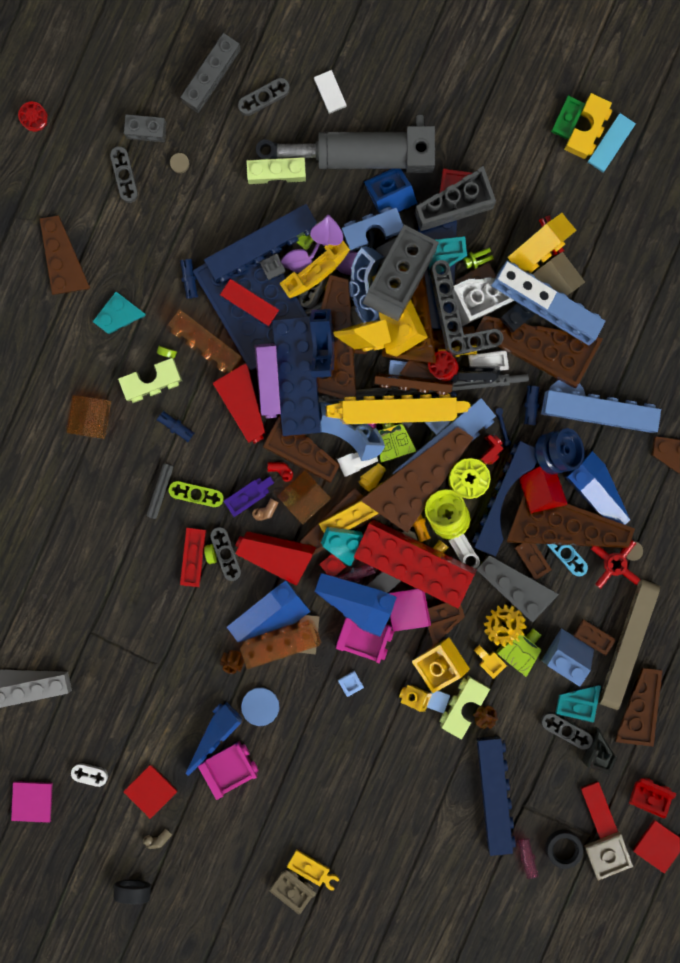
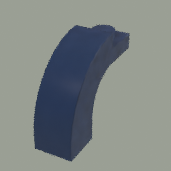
(323, 343)

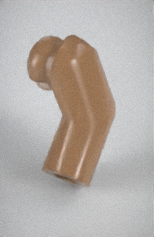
(266, 512)

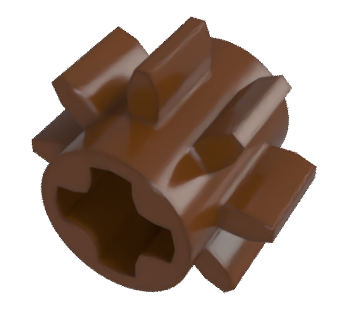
(232, 662)
(485, 717)

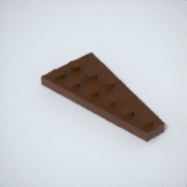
(545, 348)
(425, 349)
(342, 378)
(408, 489)
(568, 527)

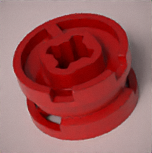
(33, 116)
(445, 366)

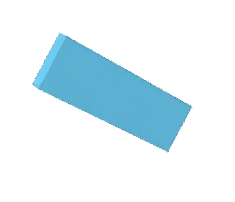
(611, 142)

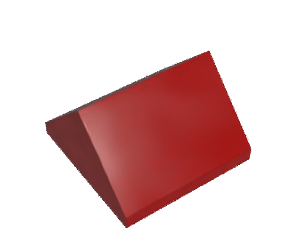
(542, 490)

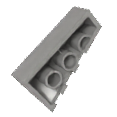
(31, 685)

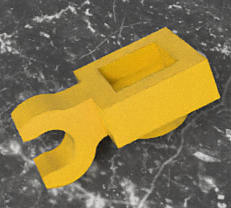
(491, 663)

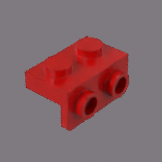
(490, 455)
(652, 797)

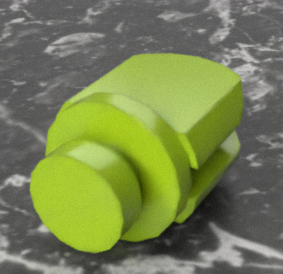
(472, 261)

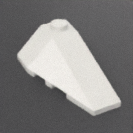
(478, 299)

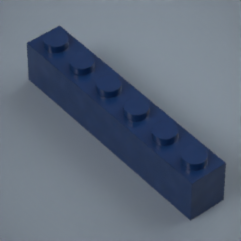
(261, 243)
(495, 795)

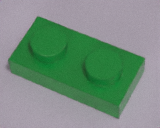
(568, 117)

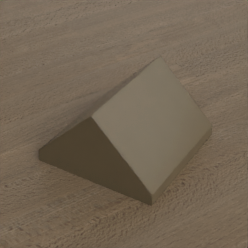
(560, 275)

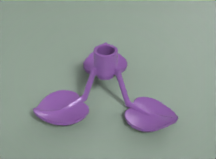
(323, 233)

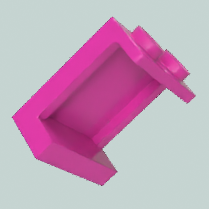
(363, 643)
(228, 769)

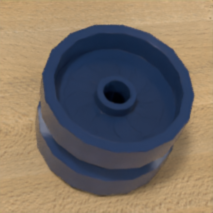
(560, 451)

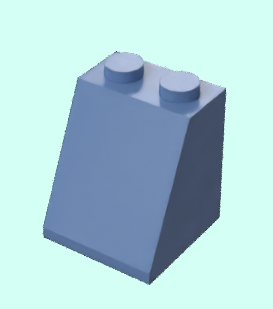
(569, 657)

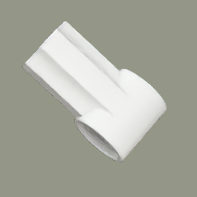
(352, 463)
(463, 549)

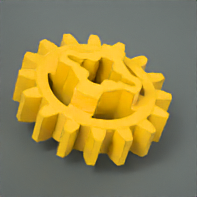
(511, 619)

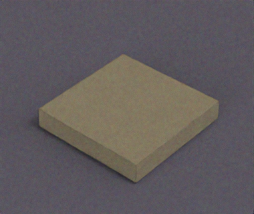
(608, 856)

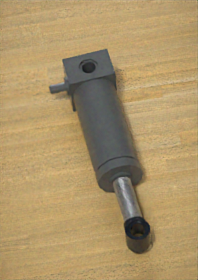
(364, 149)

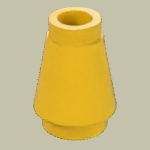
(372, 477)

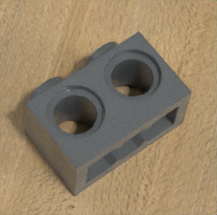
(145, 128)

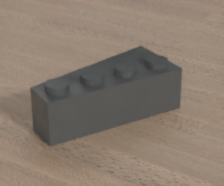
(517, 588)

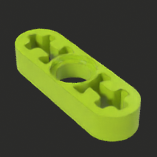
(208, 501)

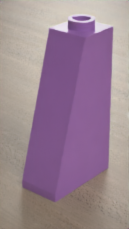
(267, 379)

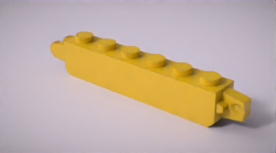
(397, 410)

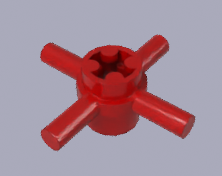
(621, 569)

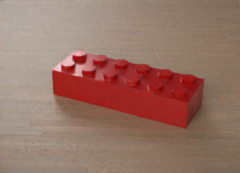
(415, 563)

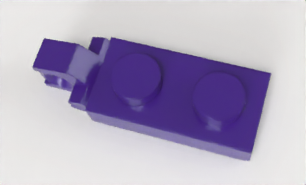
(248, 495)

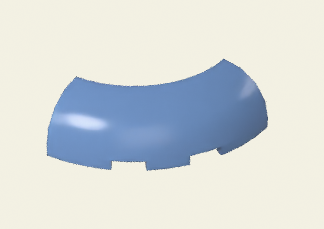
(363, 270)
(361, 436)

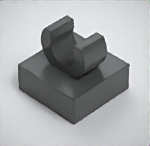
(272, 267)

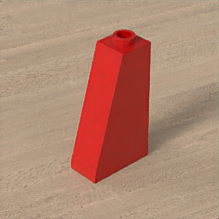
(240, 398)
(276, 555)

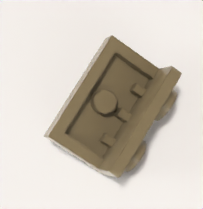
(292, 891)

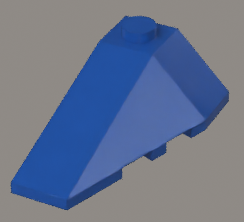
(598, 489)
(361, 604)
(272, 612)
(220, 727)

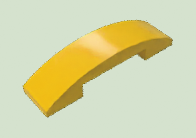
(315, 272)

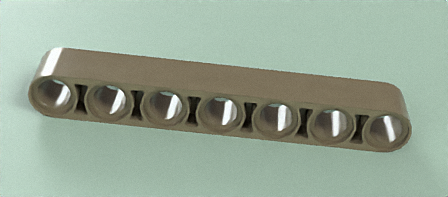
(629, 644)

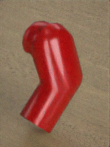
(282, 468)

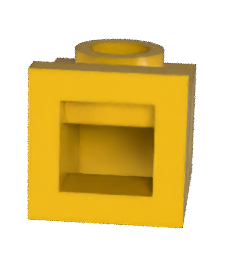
(421, 698)

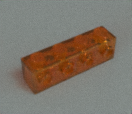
(205, 341)
(280, 645)

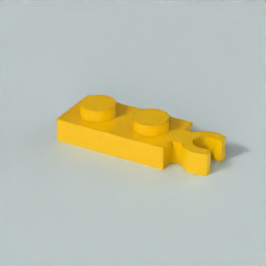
(311, 869)

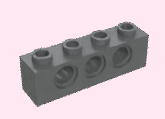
(210, 73)

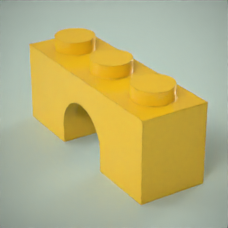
(596, 111)

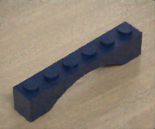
(490, 534)

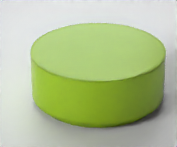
(167, 352)
(210, 554)

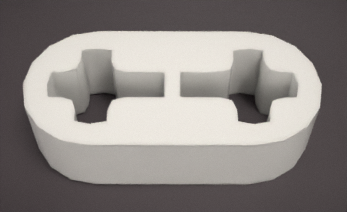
(88, 779)

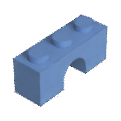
(388, 222)

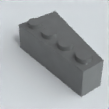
(458, 201)

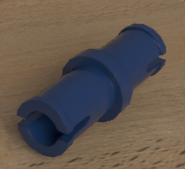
(188, 278)
(531, 405)
(175, 426)

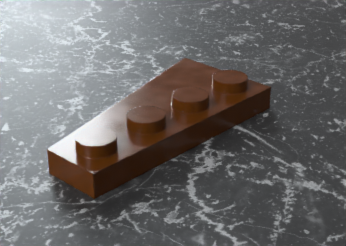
(62, 262)
(301, 452)
(316, 534)
(641, 713)

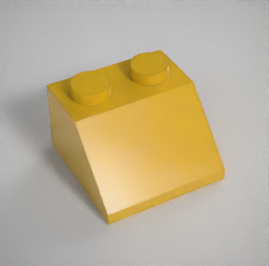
(366, 335)
(441, 665)

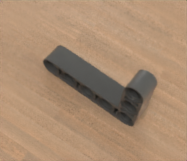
(454, 316)

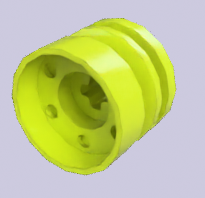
(459, 472)
(443, 505)

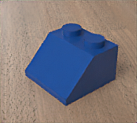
(391, 190)

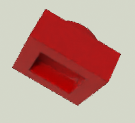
(332, 565)

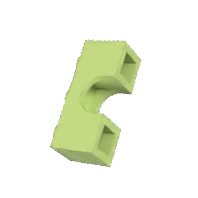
(276, 169)
(167, 376)
(470, 691)

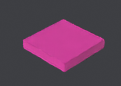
(409, 610)
(31, 801)

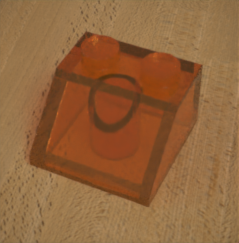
(88, 417)
(304, 497)

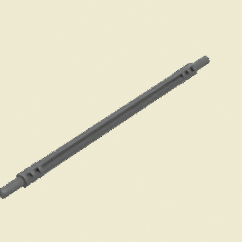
(503, 380)

